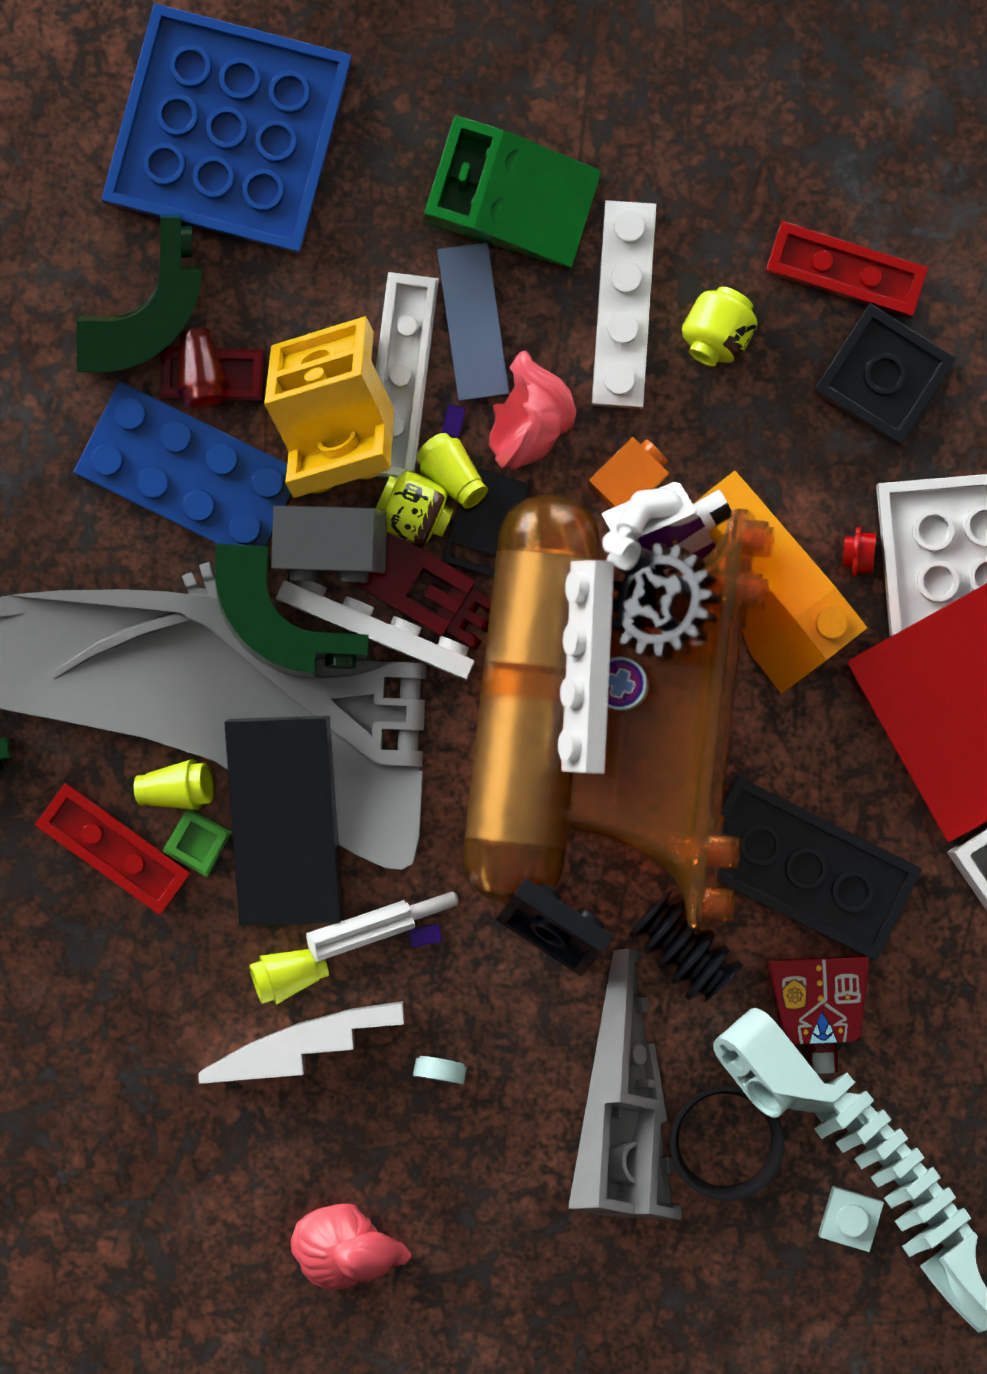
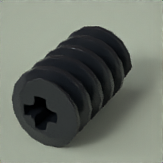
(685, 949)

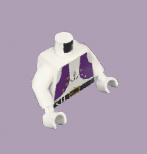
(663, 518)

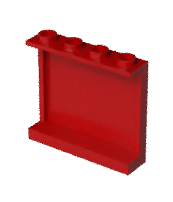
(933, 706)

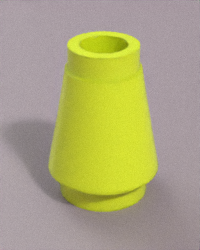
(449, 465)
(176, 786)
(285, 974)

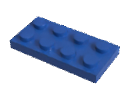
(184, 470)

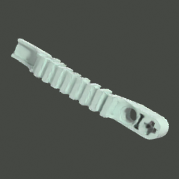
(781, 1079)

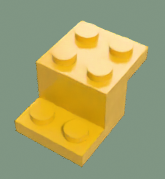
(330, 407)

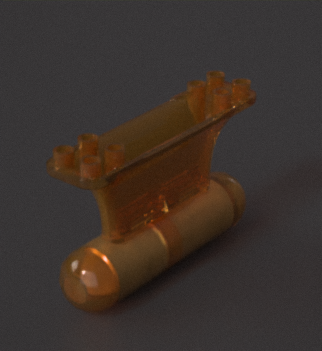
(660, 758)

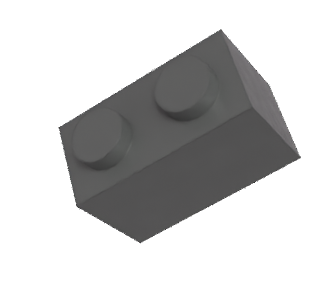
(329, 541)

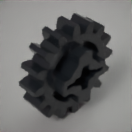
(682, 608)

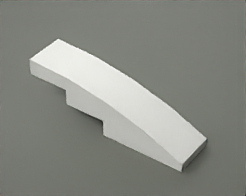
(285, 1050)

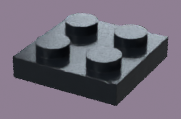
(884, 374)
(554, 927)

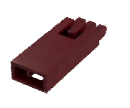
(457, 609)

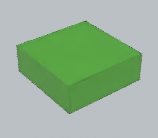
(197, 842)

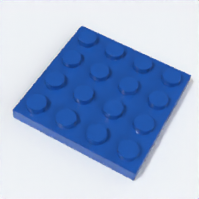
(227, 128)

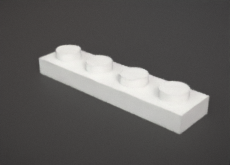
(623, 304)
(357, 619)
(587, 666)

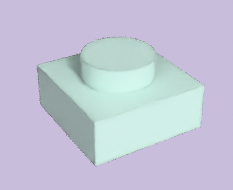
(850, 1218)

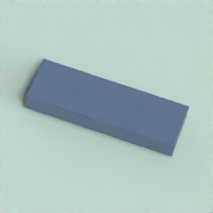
(473, 322)

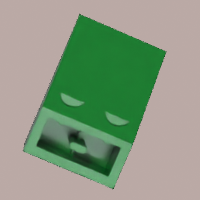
(511, 193)

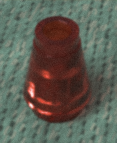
(200, 370)

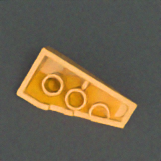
(804, 610)

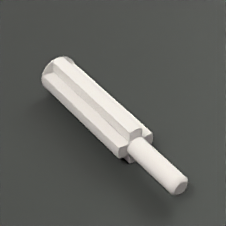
(374, 926)

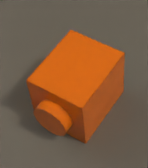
(628, 471)

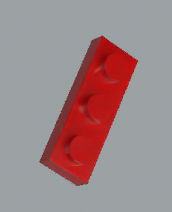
(846, 269)
(113, 848)

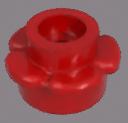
(859, 552)

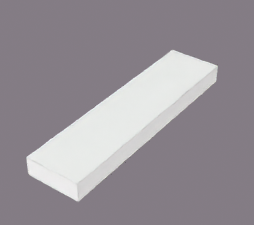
(405, 360)

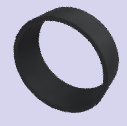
(742, 1190)

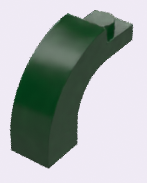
(139, 335)
(262, 630)

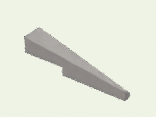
(621, 1146)

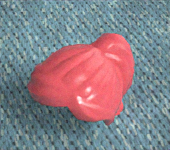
(531, 416)
(343, 1248)

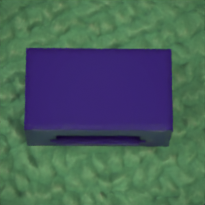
(453, 420)
(425, 935)

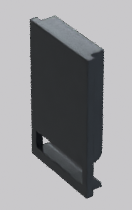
(480, 525)

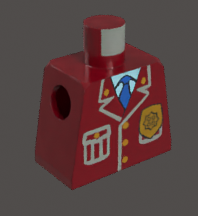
(820, 1003)

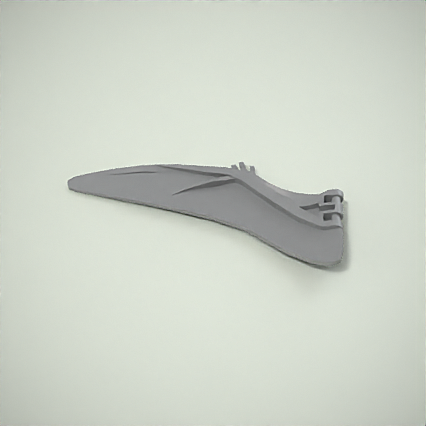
(176, 673)

